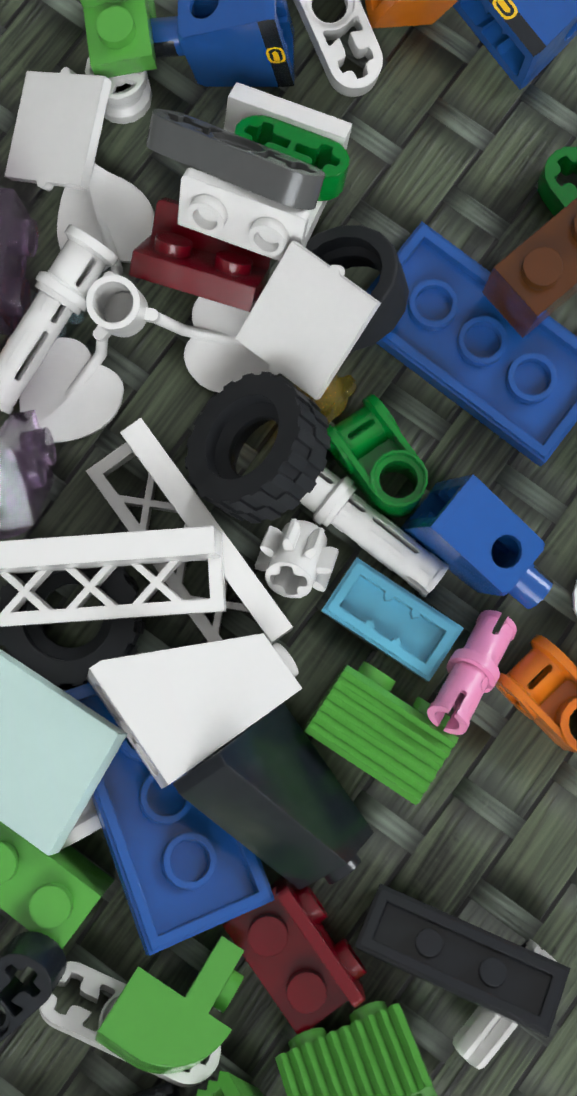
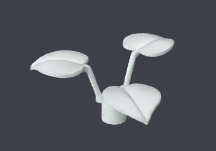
(71, 387)

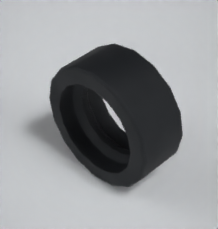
(367, 247)

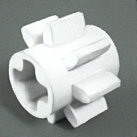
(296, 559)

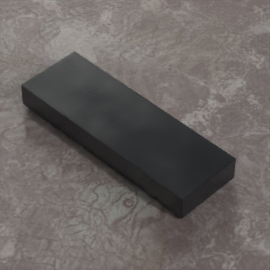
(463, 960)

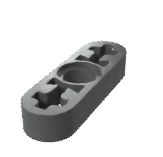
(235, 159)

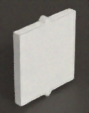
(58, 129)
(307, 320)

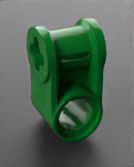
(371, 446)

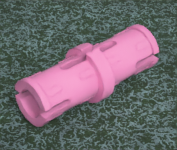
(472, 672)

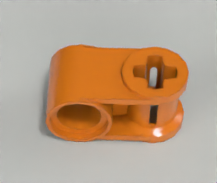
(550, 696)

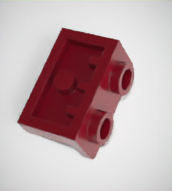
(198, 262)
(297, 956)

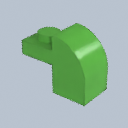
(120, 36)
(170, 1032)

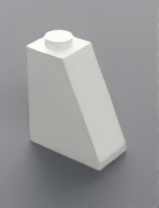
(193, 697)

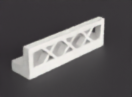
(187, 504)
(109, 552)

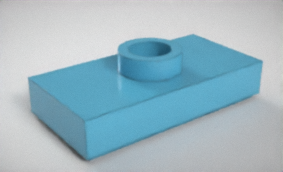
(392, 619)

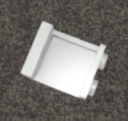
(244, 216)

